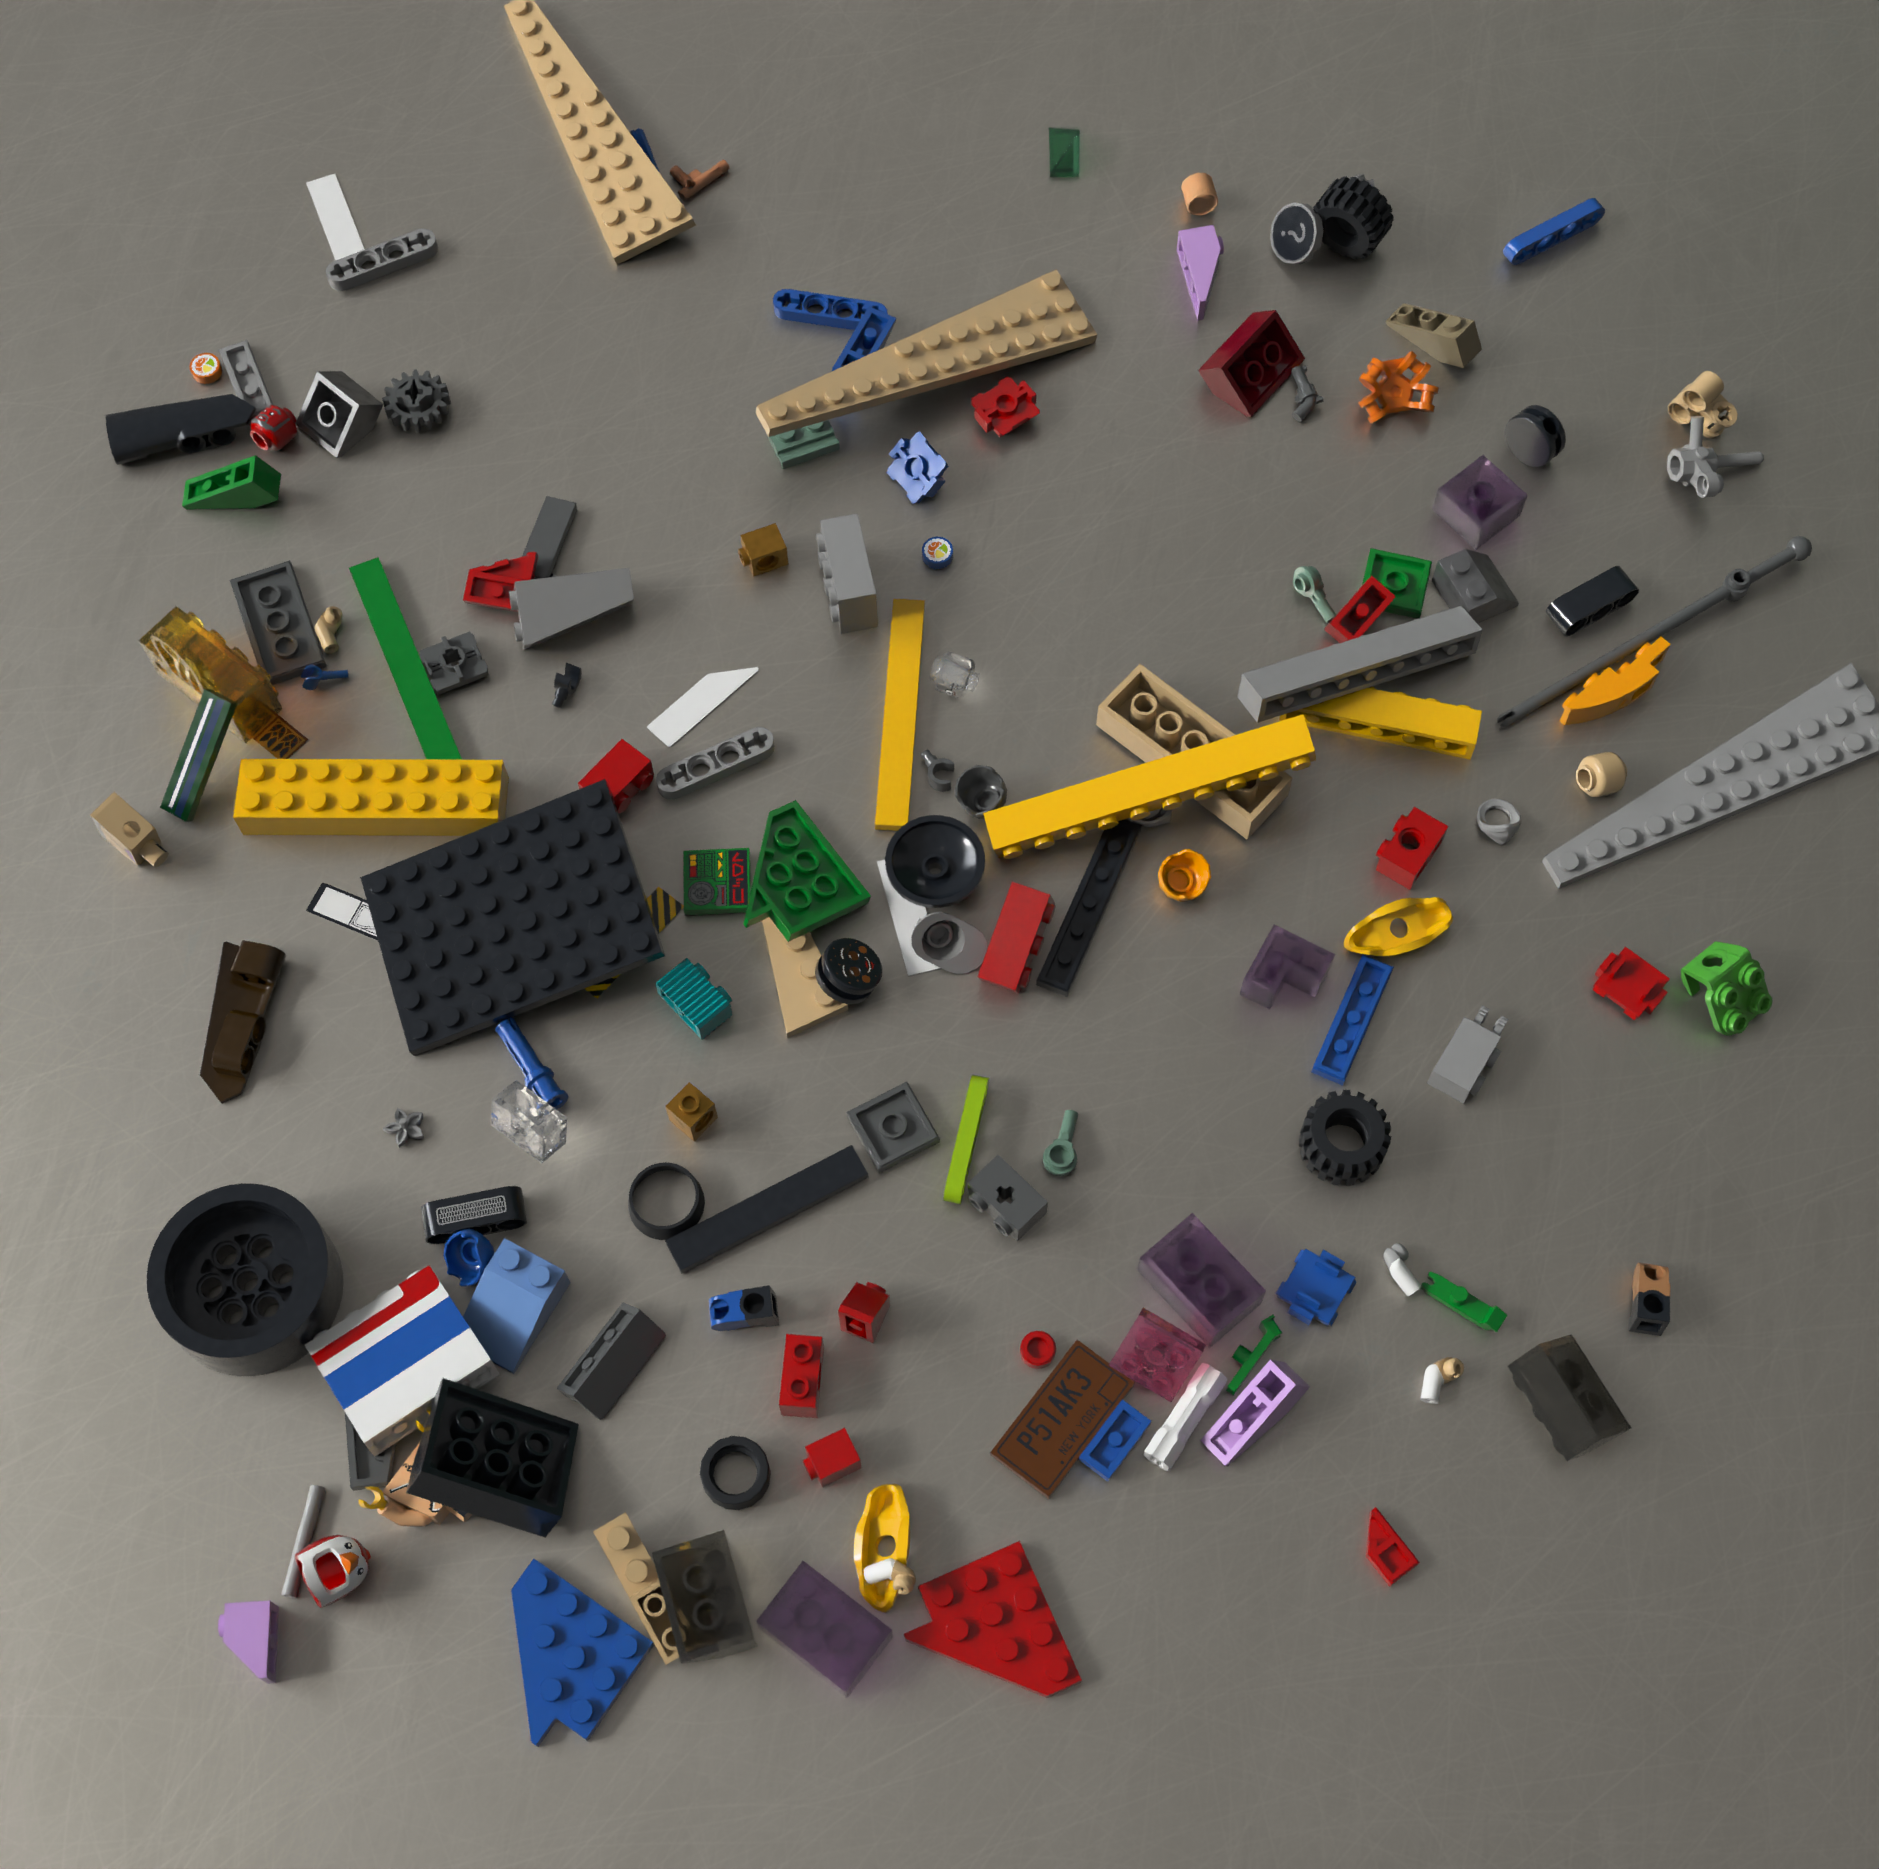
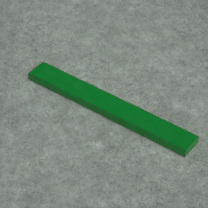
(404, 661)

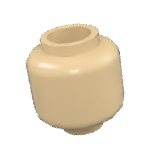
(1601, 774)

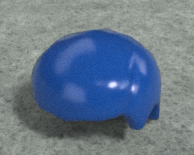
(467, 1256)

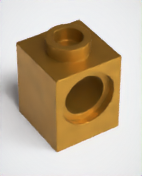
(763, 550)
(691, 1111)

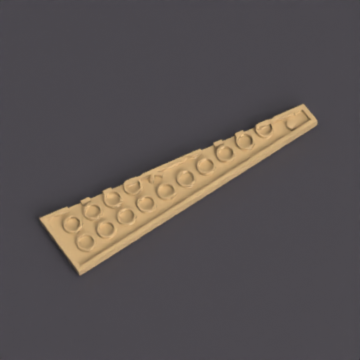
(617, 176)
(995, 335)

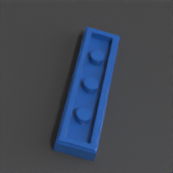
(1352, 1019)

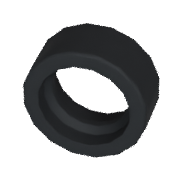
(717, 1451)

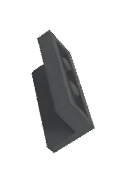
(612, 1360)

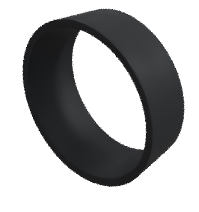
(669, 1231)

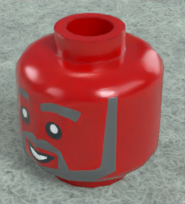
(273, 428)

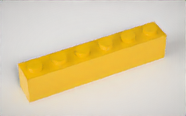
(1398, 720)

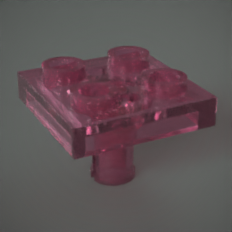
(1159, 1349)

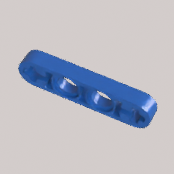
(1554, 231)
(828, 315)

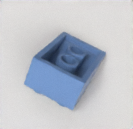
(514, 1303)

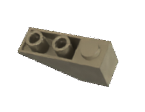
(1439, 334)

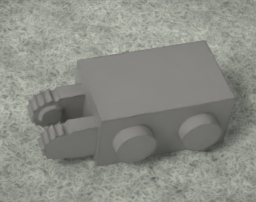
(1466, 1057)

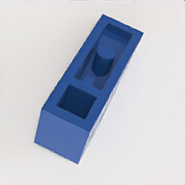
(868, 337)

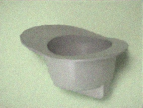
(949, 943)

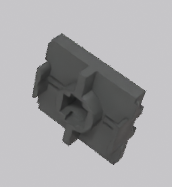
(449, 677)

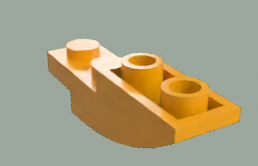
(1615, 690)

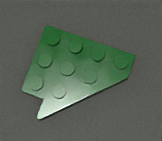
(800, 877)

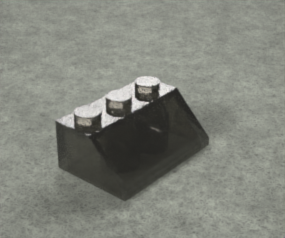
(1568, 1397)
(704, 1598)

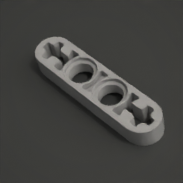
(384, 264)
(712, 758)

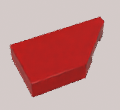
(1387, 1550)

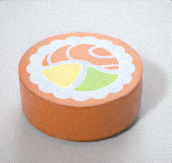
(205, 368)

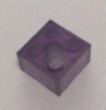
(1479, 502)

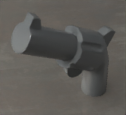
(1306, 393)

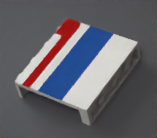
(394, 1355)

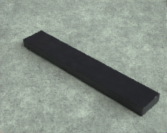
(1088, 907)
(766, 1209)

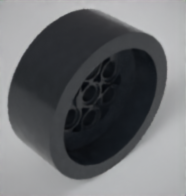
(190, 1264)

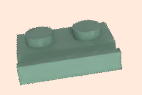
(804, 443)

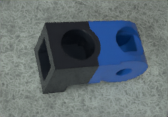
(744, 1309)

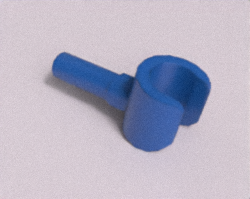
(314, 674)

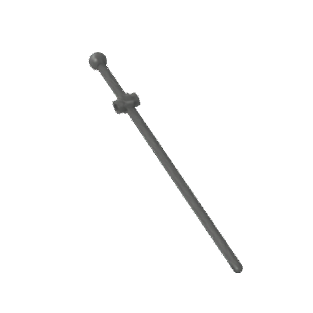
(1733, 588)

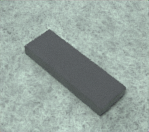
(550, 533)

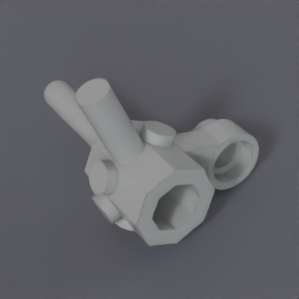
(1697, 464)

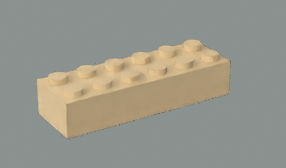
(1160, 722)

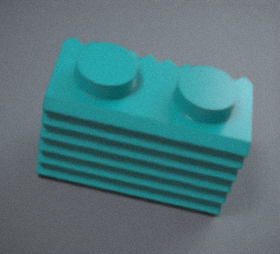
(695, 998)

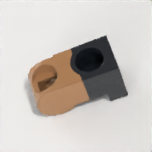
(1650, 1299)

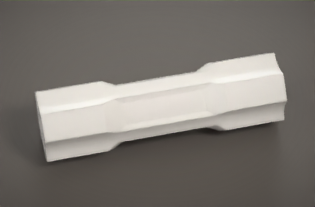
(1184, 1418)

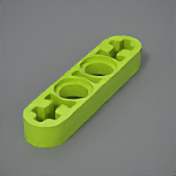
(966, 1139)

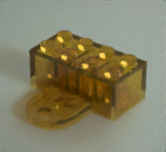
(201, 660)

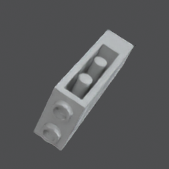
(567, 602)

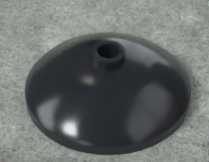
(931, 844)

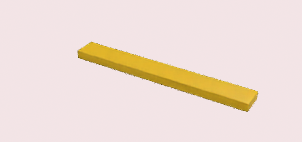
(900, 714)

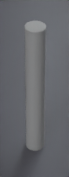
(303, 1539)

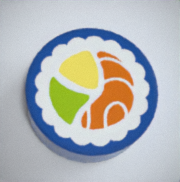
(937, 552)

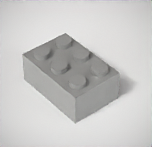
(847, 573)

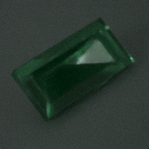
(1064, 151)

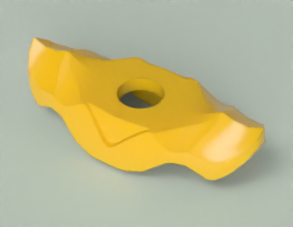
(1424, 918)
(883, 1516)

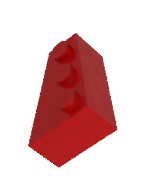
(1017, 937)

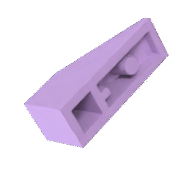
(1199, 258)
(1255, 1411)

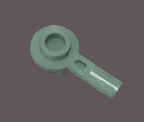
(1309, 584)
(1060, 1156)

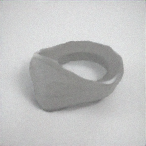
(1499, 833)

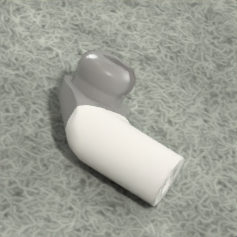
(1399, 1271)

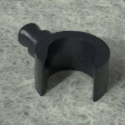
(566, 684)

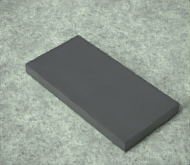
(277, 622)

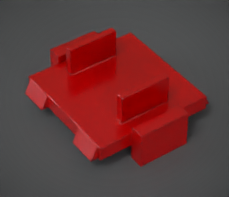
(1005, 406)
(1631, 983)

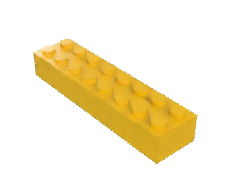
(369, 796)

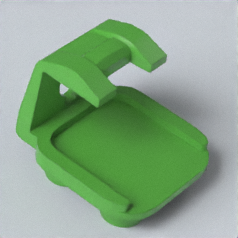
(1733, 985)

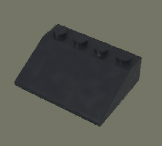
(494, 1459)

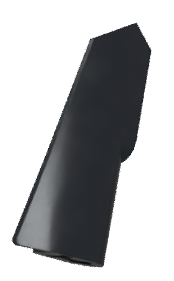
(186, 425)

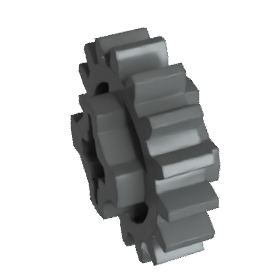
(416, 401)

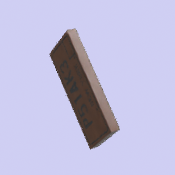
(1062, 1419)

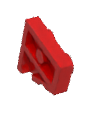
(491, 584)

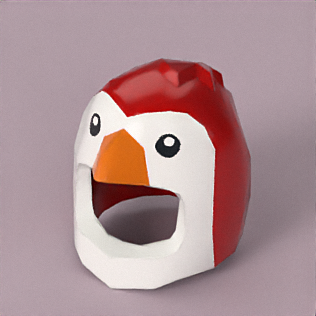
(333, 1567)

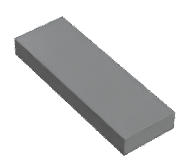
(246, 376)

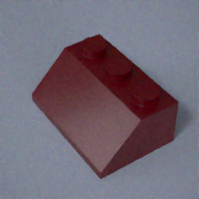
(1252, 362)

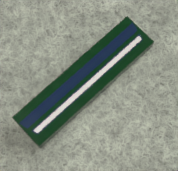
(198, 755)

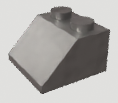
(338, 412)
(1474, 583)

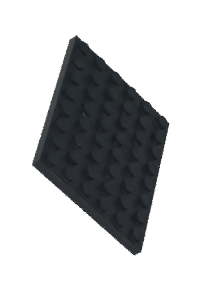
(511, 917)

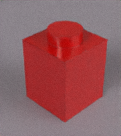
(831, 1458)

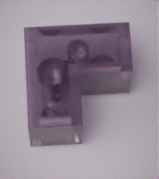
(1285, 960)

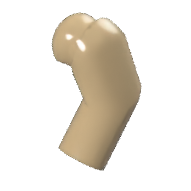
(327, 627)

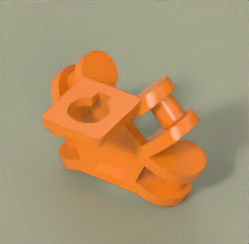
(1394, 389)

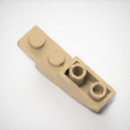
(639, 1580)

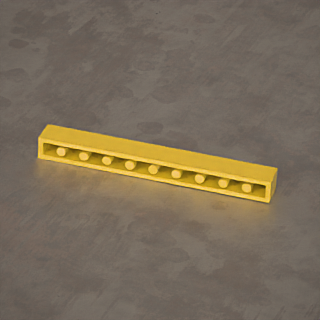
(1150, 787)

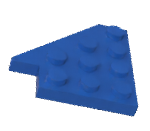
(570, 1653)

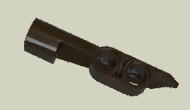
(237, 1015)

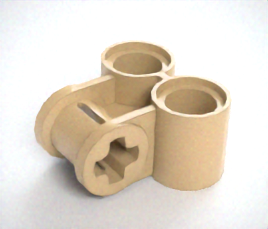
(1705, 400)

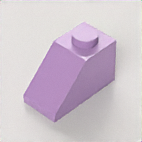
(252, 1635)

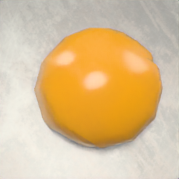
(1184, 875)

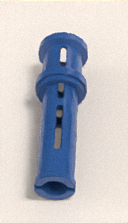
(537, 1077)

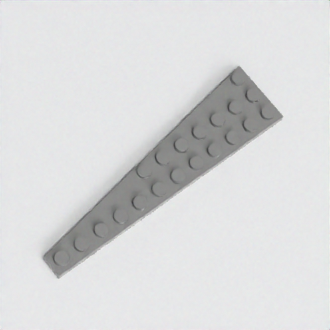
(1788, 749)

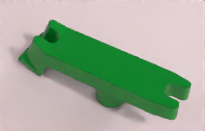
(1464, 1303)
(1250, 1359)

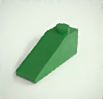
(234, 486)

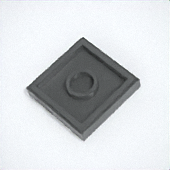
(893, 1127)

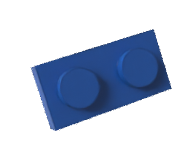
(1115, 1440)

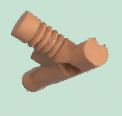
(696, 179)

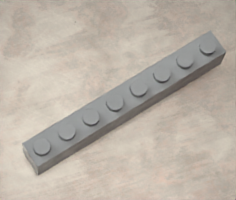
(1358, 663)

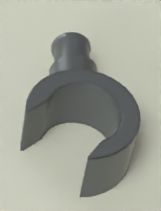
(936, 765)

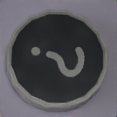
(1296, 233)

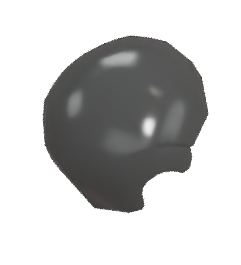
(980, 790)

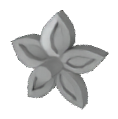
(405, 1126)

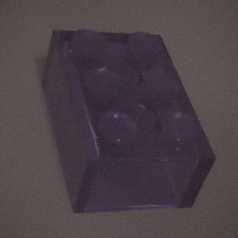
(1201, 1280)
(825, 1629)

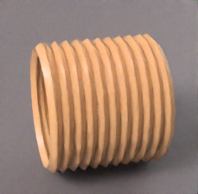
(1199, 194)

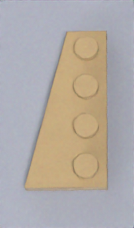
(798, 991)

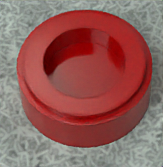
(1038, 1349)

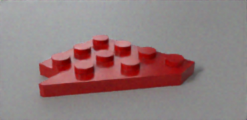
(997, 1623)

